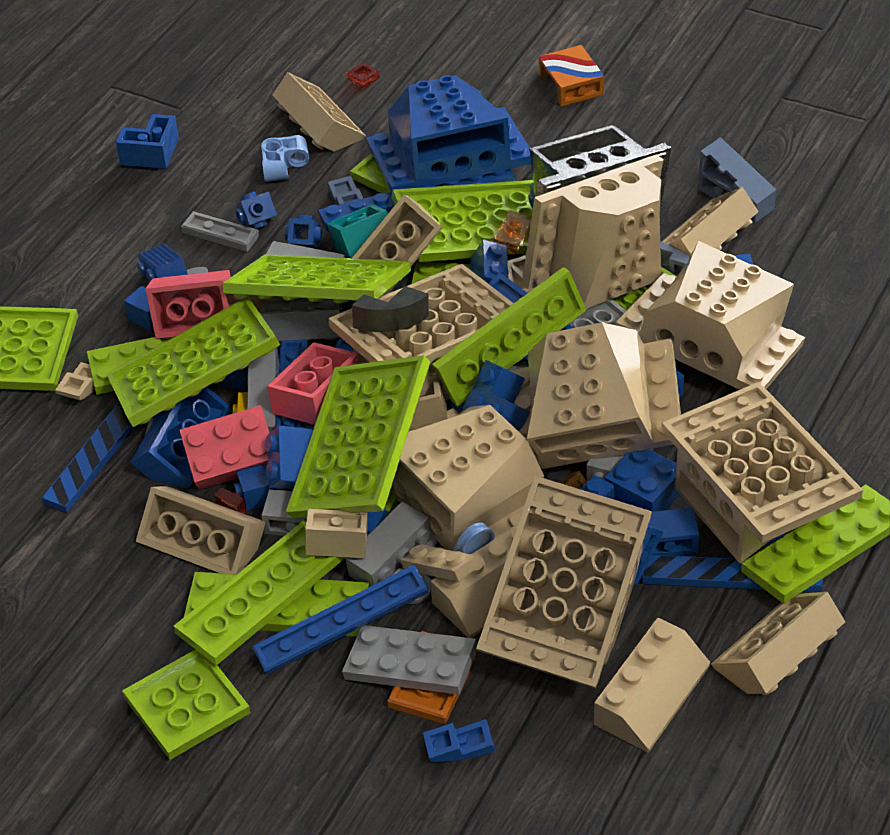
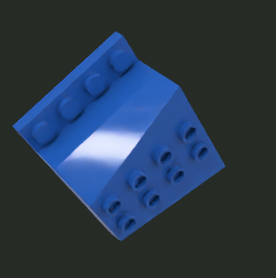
(445, 135)

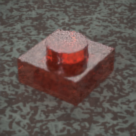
(363, 75)
(230, 500)

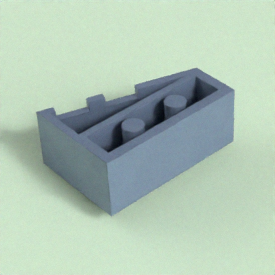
(726, 170)

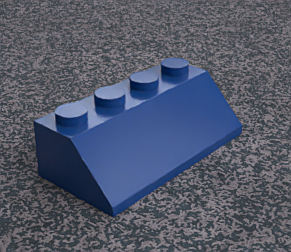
(162, 449)

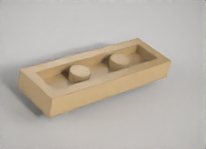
(440, 562)

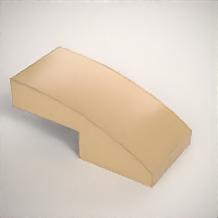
(77, 384)

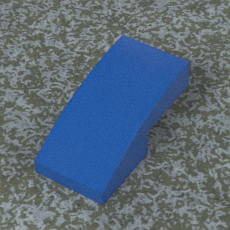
(454, 744)

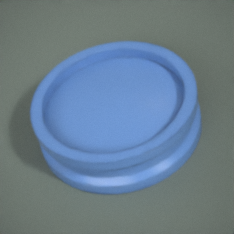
(474, 538)

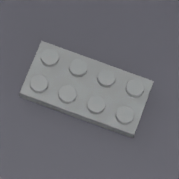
(410, 659)

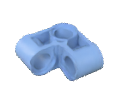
(282, 154)

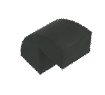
(399, 313)

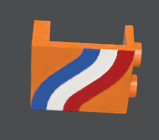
(573, 73)

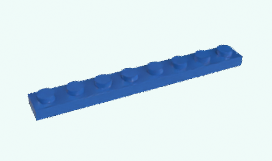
(385, 201)

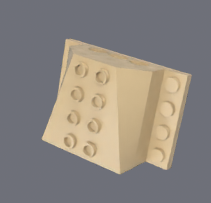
(599, 232)
(457, 308)
(719, 318)
(597, 394)
(753, 470)
(466, 473)
(565, 582)

